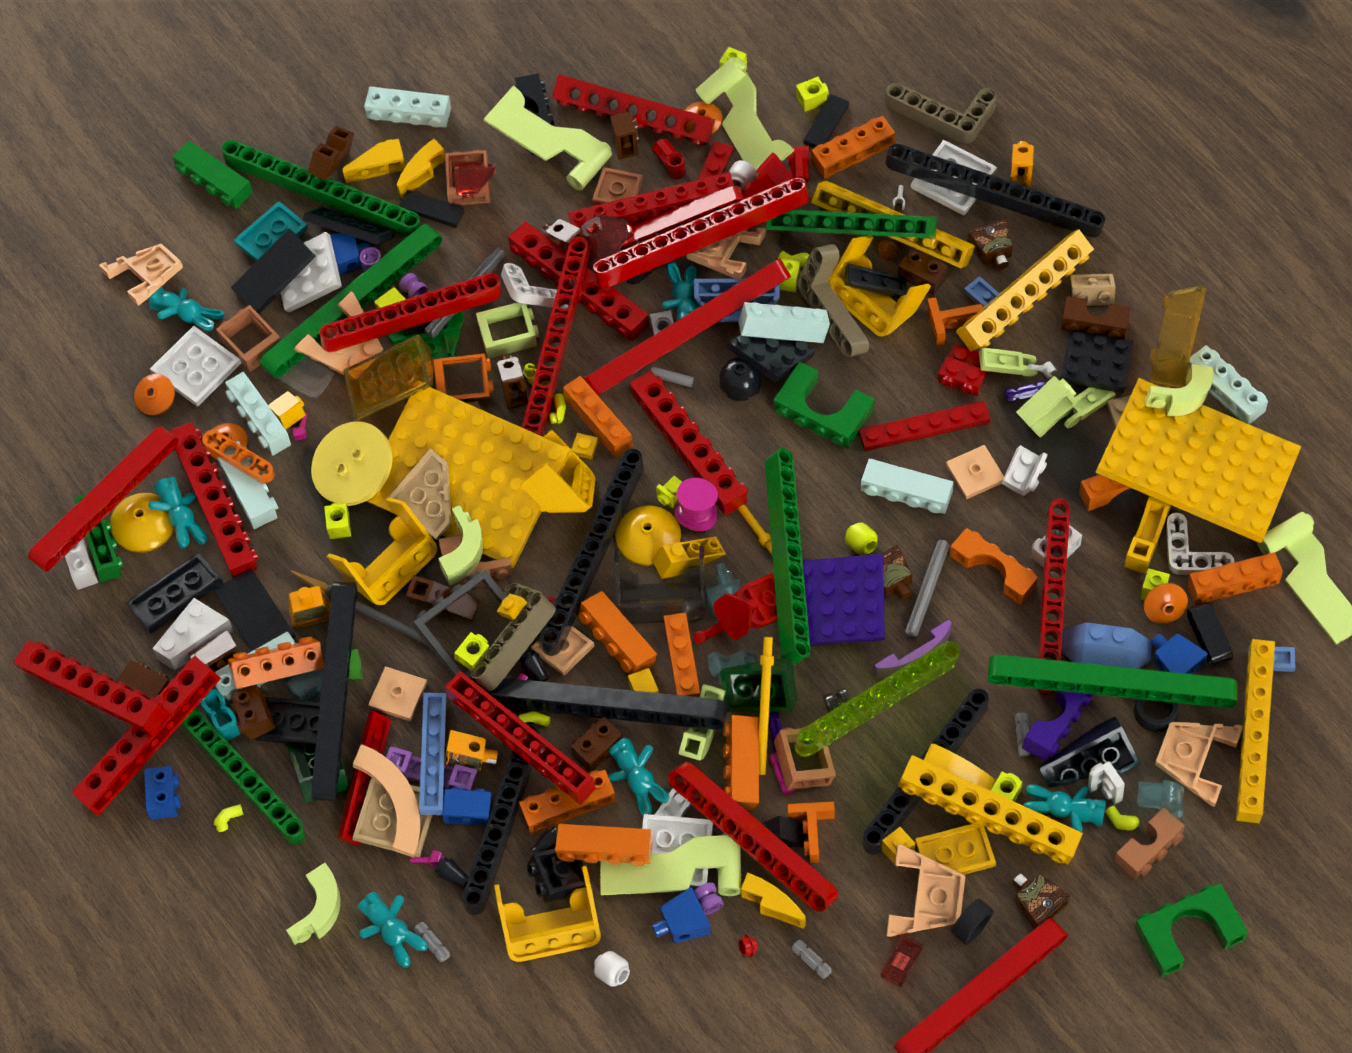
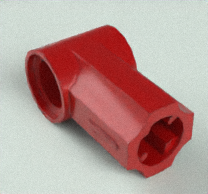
(670, 158)
(799, 162)

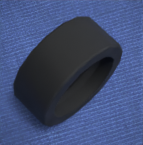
(1153, 724)
(972, 921)

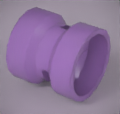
(369, 257)
(411, 285)
(708, 898)

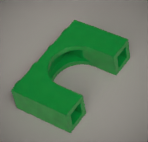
(838, 427)
(1210, 905)

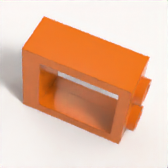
(485, 367)

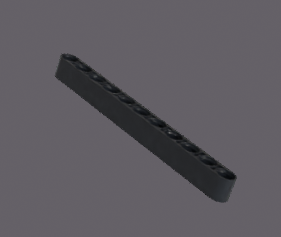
(1001, 197)
(593, 559)
(334, 692)
(611, 703)

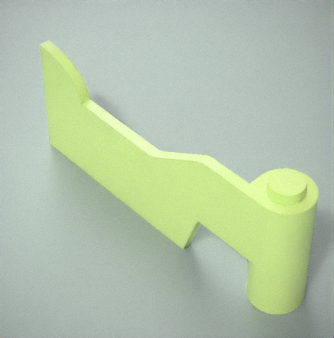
(742, 121)
(546, 140)
(1309, 577)
(676, 869)

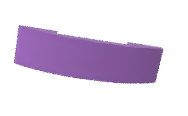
(892, 664)
(411, 768)

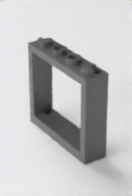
(441, 604)

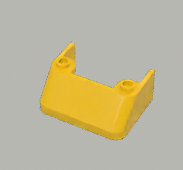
(873, 309)
(562, 493)
(397, 563)
(550, 931)

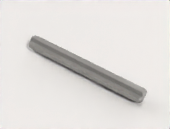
(927, 588)

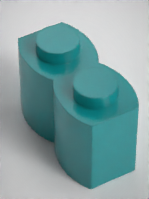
(220, 715)

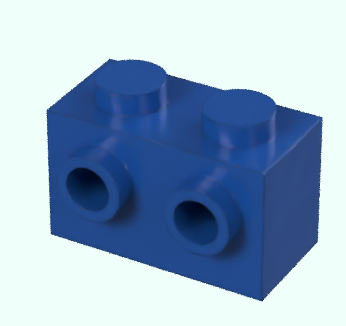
(161, 792)
(467, 806)

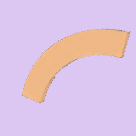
(400, 794)

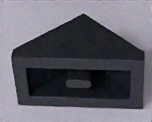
(786, 830)

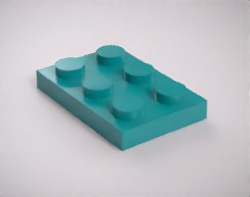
(268, 230)

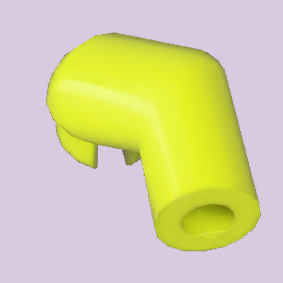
(798, 257)
(529, 373)
(560, 406)
(535, 717)
(226, 814)
(1122, 822)

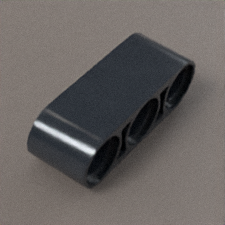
(1209, 633)

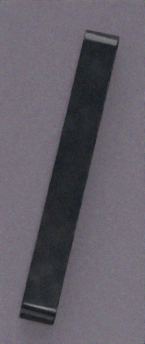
(953, 726)
(497, 827)

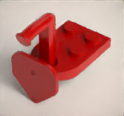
(748, 608)

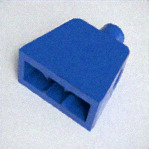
(347, 252)
(1177, 654)
(682, 918)

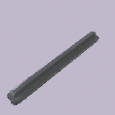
(485, 268)

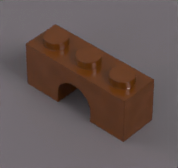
(329, 156)
(1079, 319)

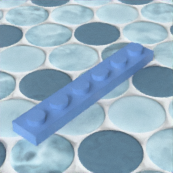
(432, 754)

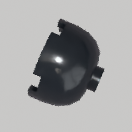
(739, 379)

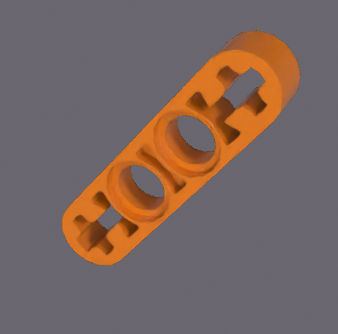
(240, 454)

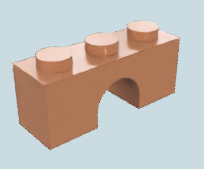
(1137, 858)

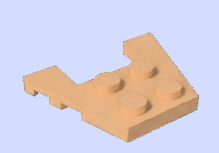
(717, 254)
(151, 265)
(345, 357)
(1185, 753)
(937, 894)

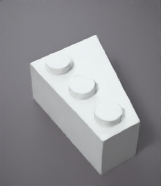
(189, 631)

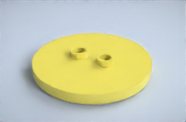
(351, 463)

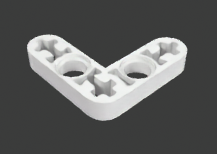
(522, 292)
(1183, 553)

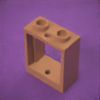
(458, 157)
(243, 318)
(806, 778)

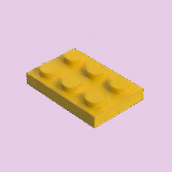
(960, 849)

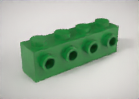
(212, 175)
(102, 549)

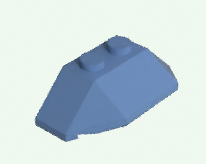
(708, 289)
(1106, 645)

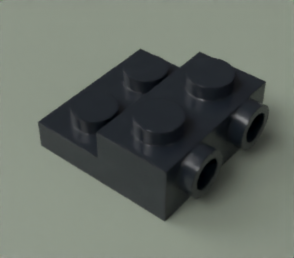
(554, 876)

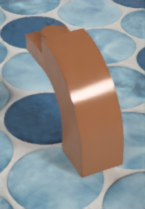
(496, 569)

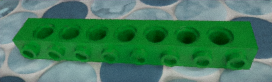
(855, 223)

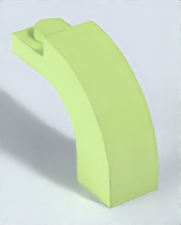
(1184, 399)
(466, 557)
(698, 740)
(325, 909)

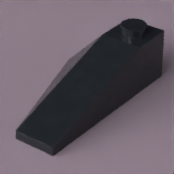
(1099, 745)

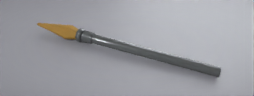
(366, 609)

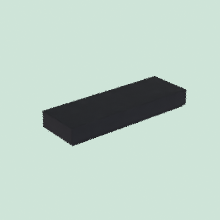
(826, 121)
(432, 208)
(875, 281)

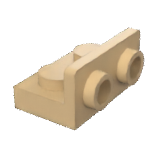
(1096, 288)

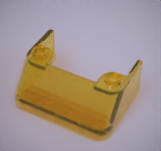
(1177, 335)

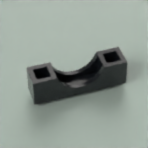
(533, 91)

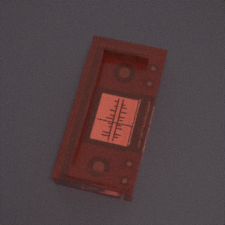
(902, 960)

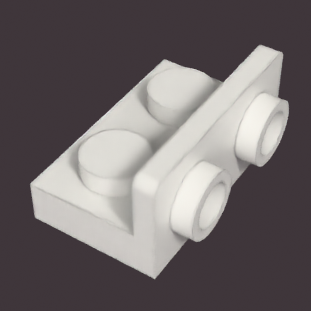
(1024, 471)
(1106, 777)

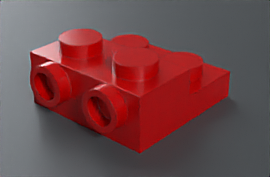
(962, 371)

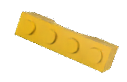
(1147, 536)

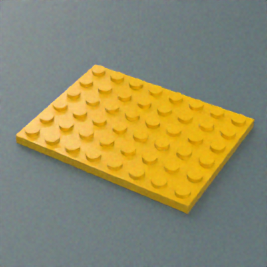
(1200, 463)
(485, 466)

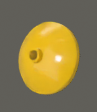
(142, 532)
(640, 544)

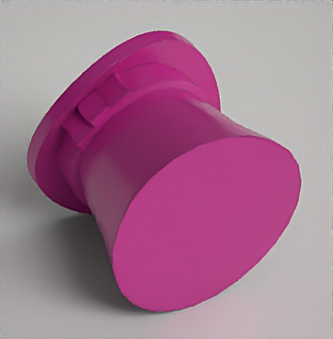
(696, 504)

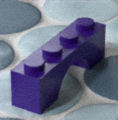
(1045, 736)

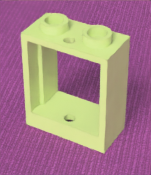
(509, 344)
(1048, 405)

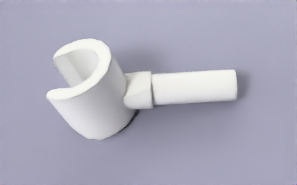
(899, 199)
(1047, 368)

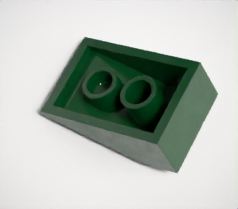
(744, 686)
(303, 763)

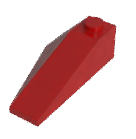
(770, 174)

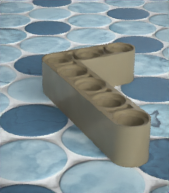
(943, 118)
(819, 294)
(514, 638)

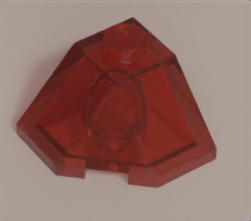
(472, 177)
(606, 235)

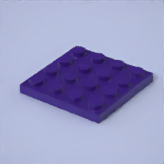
(845, 599)

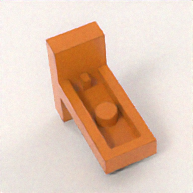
(948, 319)
(809, 814)

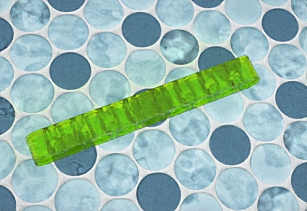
(873, 706)

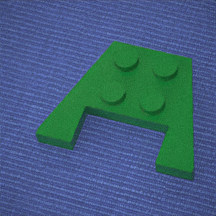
(443, 344)

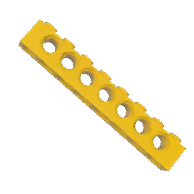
(942, 247)
(972, 331)
(1255, 731)
(1002, 807)

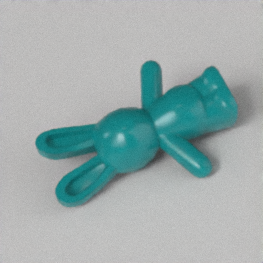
(681, 291)
(188, 309)
(179, 514)
(639, 778)
(1061, 805)
(392, 930)

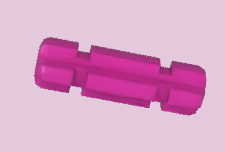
(777, 769)

